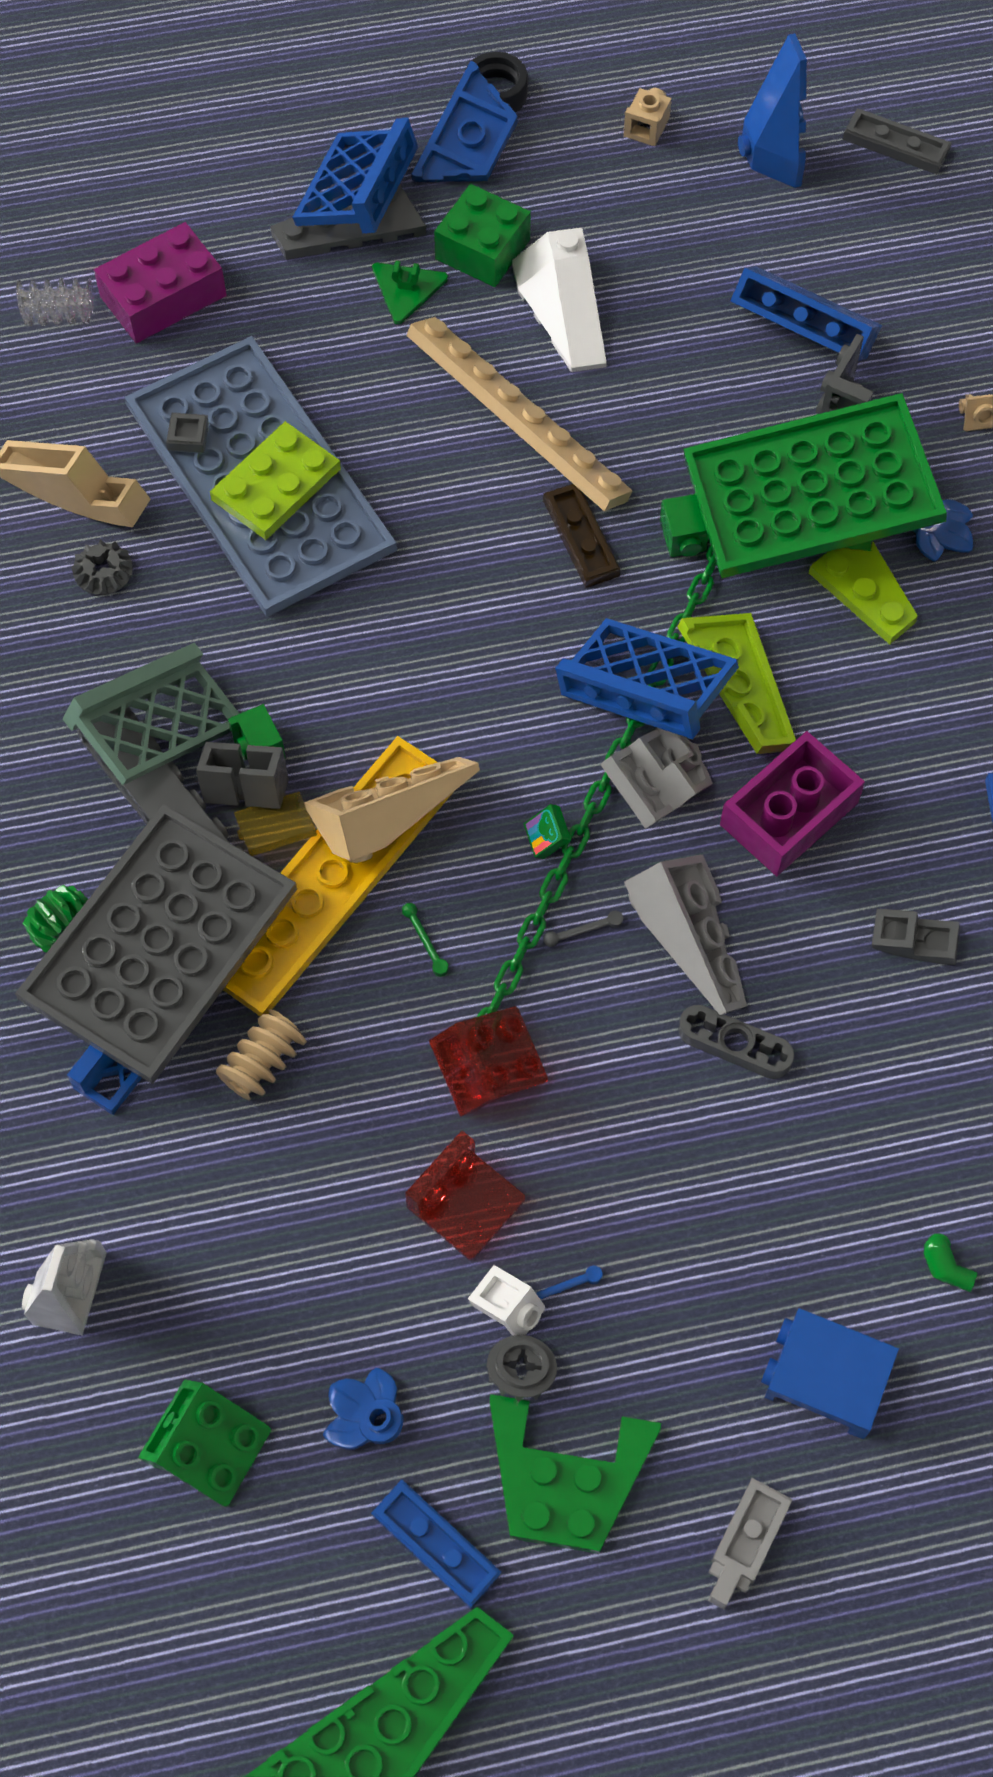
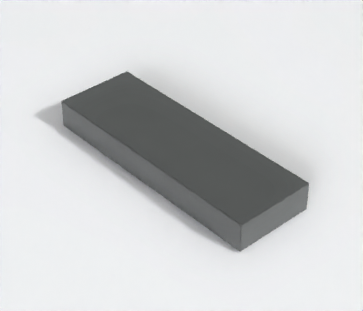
(897, 141)

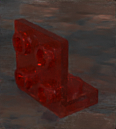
(487, 1059)
(463, 1198)

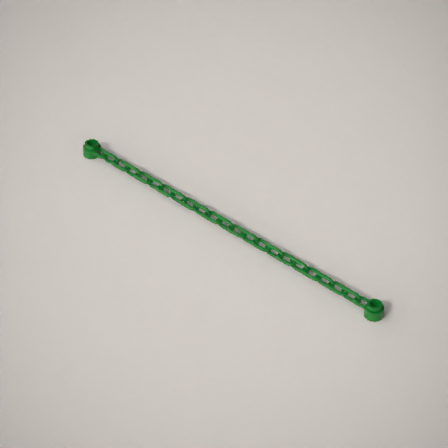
(582, 828)

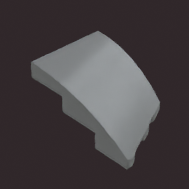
(657, 774)

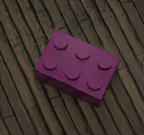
(160, 282)
(791, 803)

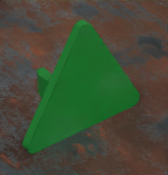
(406, 287)

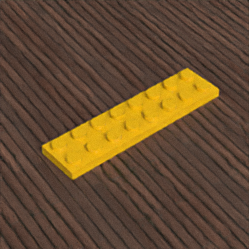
(324, 898)

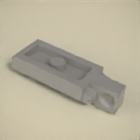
(747, 1540)

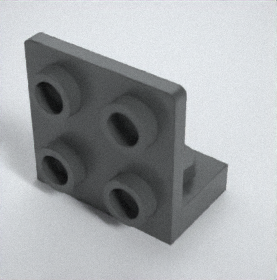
(839, 385)

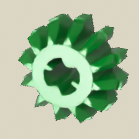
(53, 915)

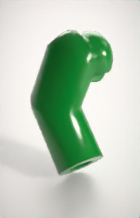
(943, 1265)

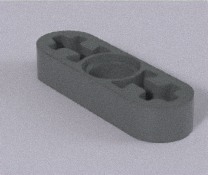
(742, 1058)

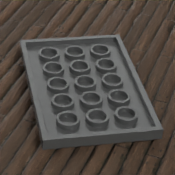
(156, 943)

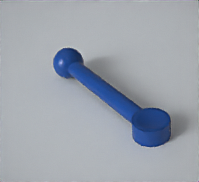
(593, 1276)

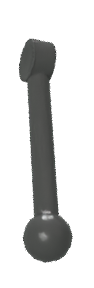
(613, 920)

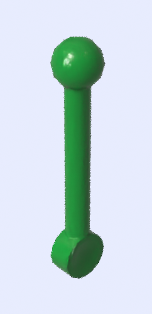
(440, 966)

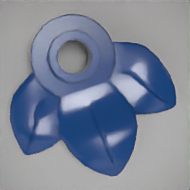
(950, 535)
(359, 1406)

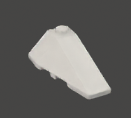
(560, 290)

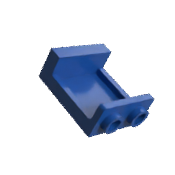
(830, 1371)

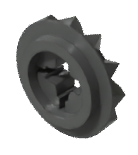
(107, 579)
(539, 1363)

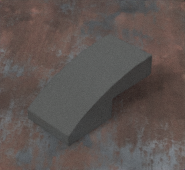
(915, 938)

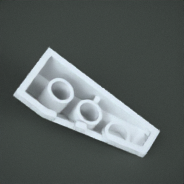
(65, 1286)

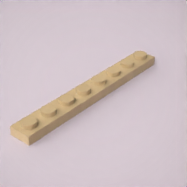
(520, 413)

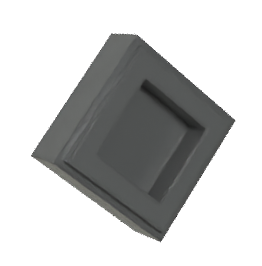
(187, 432)

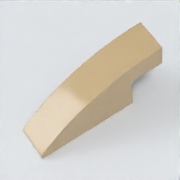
(72, 481)

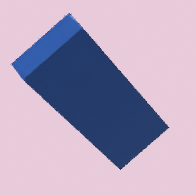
(436, 1544)

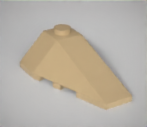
(373, 818)

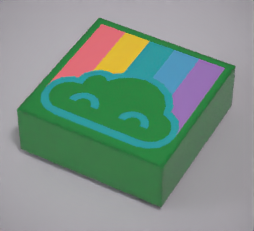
(547, 831)

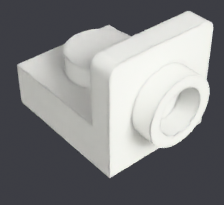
(508, 1301)

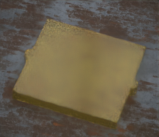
(273, 828)

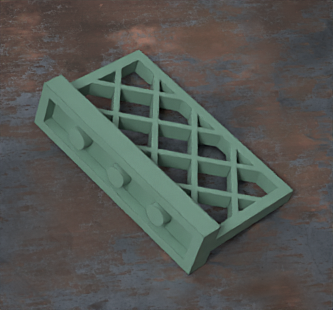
(131, 691)

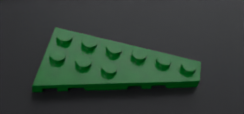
(402, 1715)

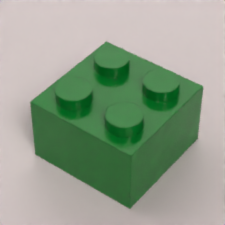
(482, 235)

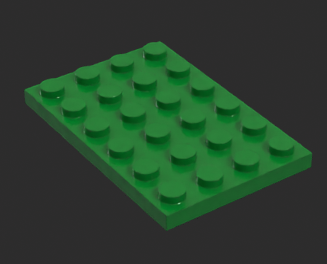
(813, 485)

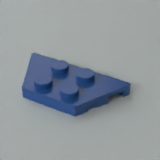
(468, 133)

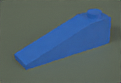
(777, 119)

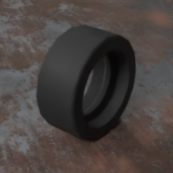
(508, 67)

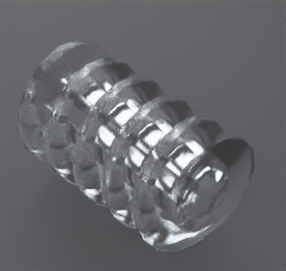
(55, 302)

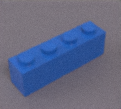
(803, 311)

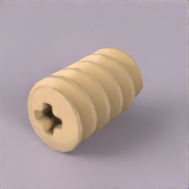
(260, 1054)

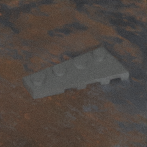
(318, 239)

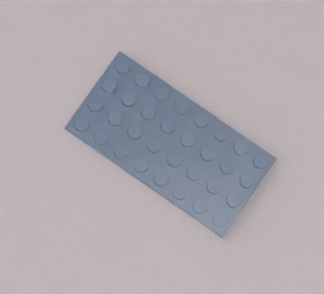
(245, 405)

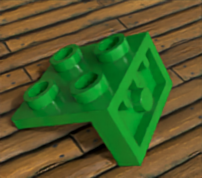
(205, 1441)

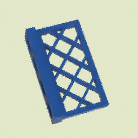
(378, 181)
(632, 695)

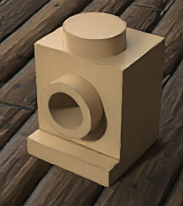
(650, 108)

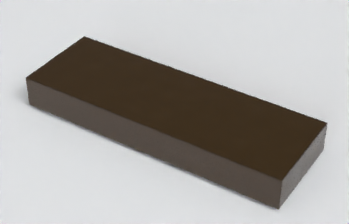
(581, 535)

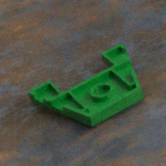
(564, 1496)

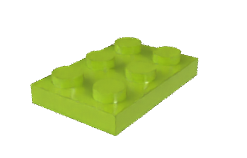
(275, 480)

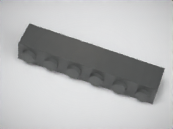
(156, 787)

